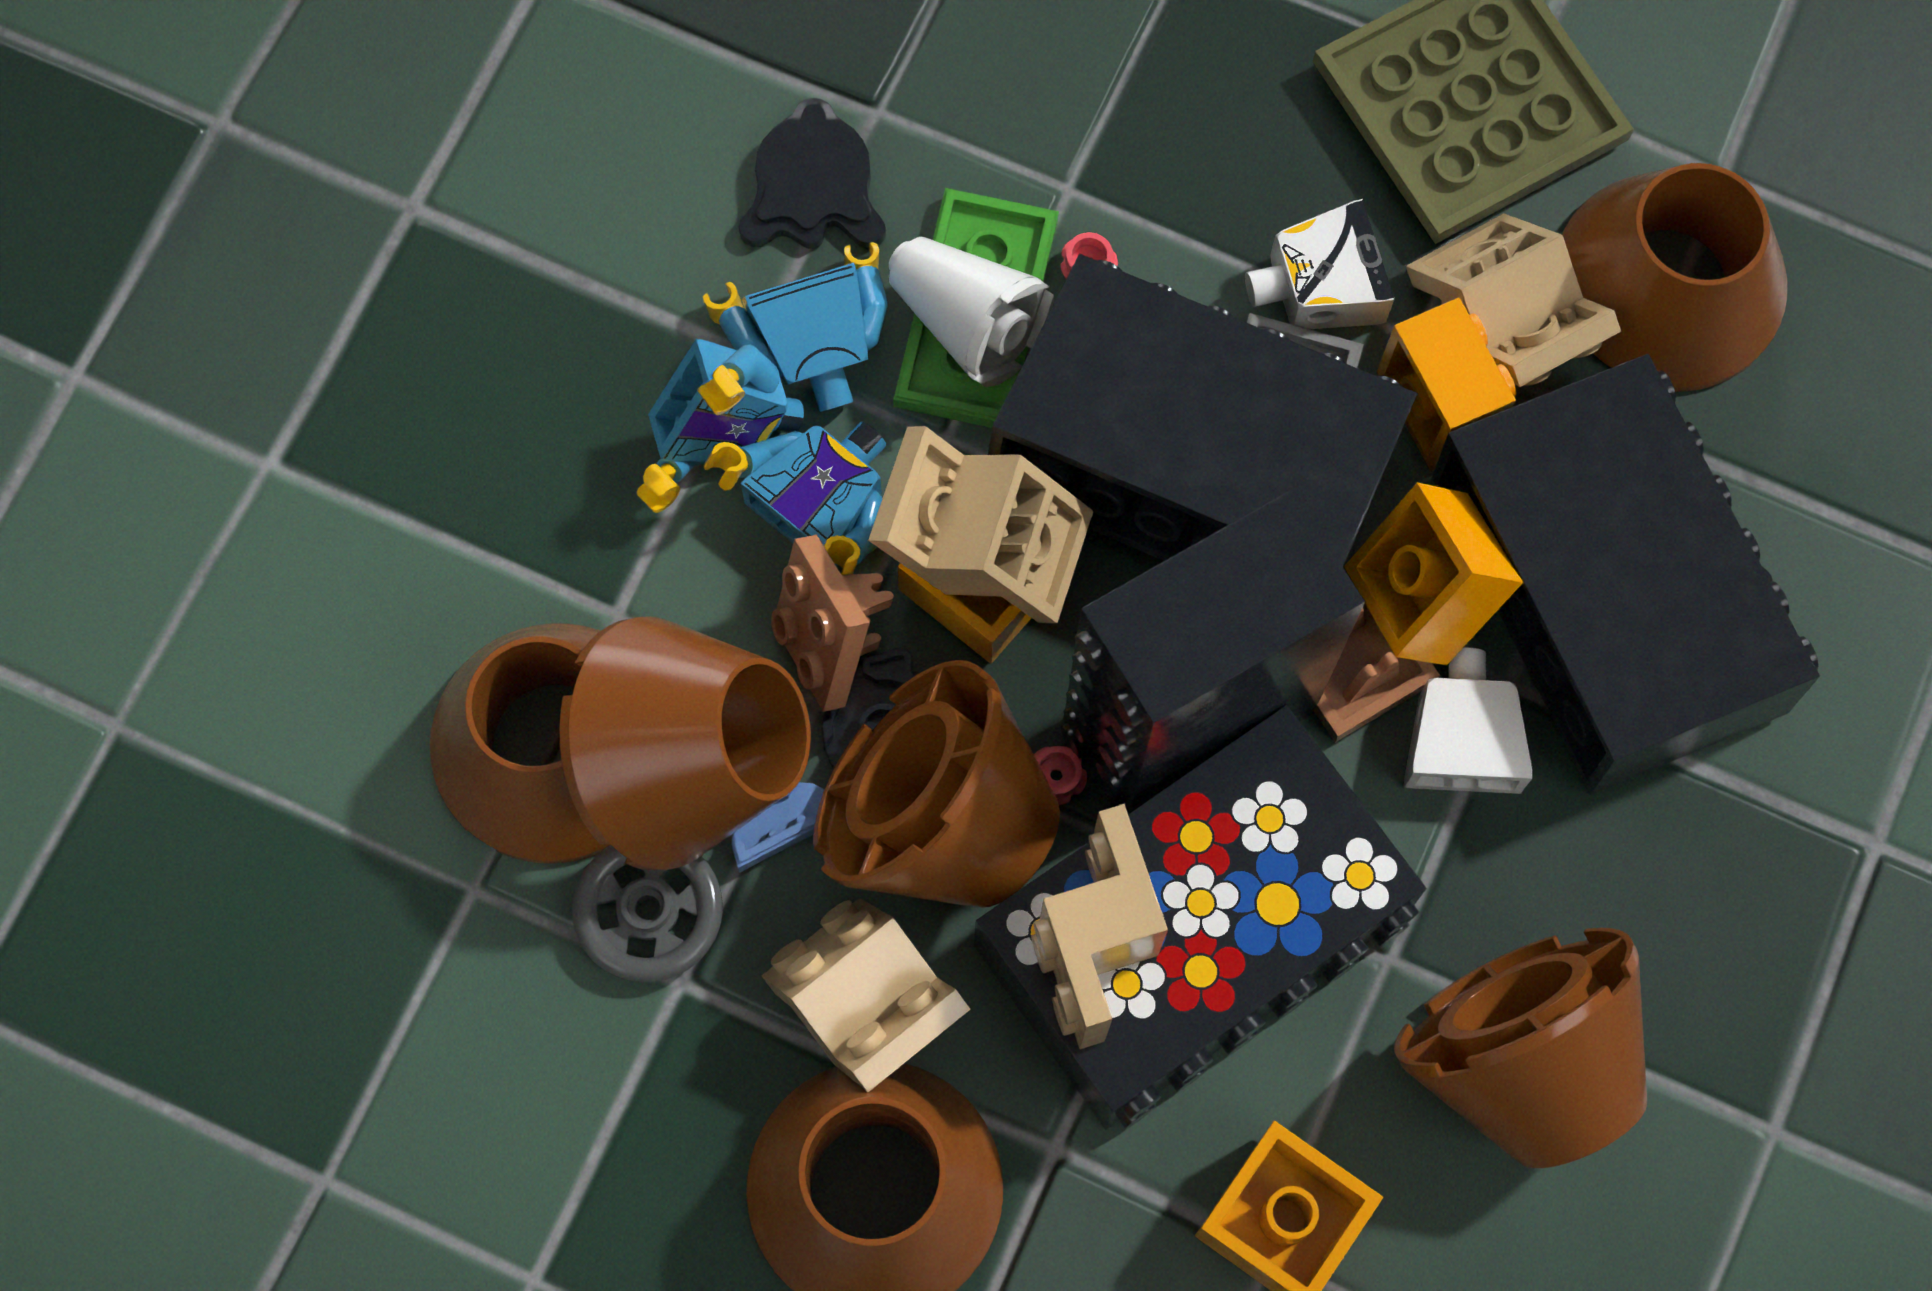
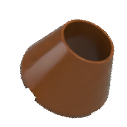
(1687, 325)
(677, 740)
(939, 796)
(503, 803)
(1539, 1047)
(931, 1254)

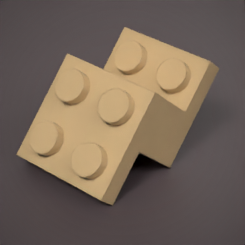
(1522, 292)
(981, 524)
(1099, 927)
(864, 992)

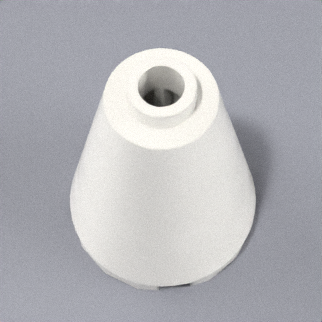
(971, 305)

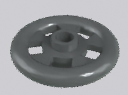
(671, 955)

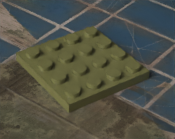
(1471, 104)

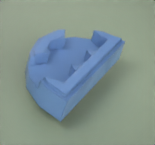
(778, 826)

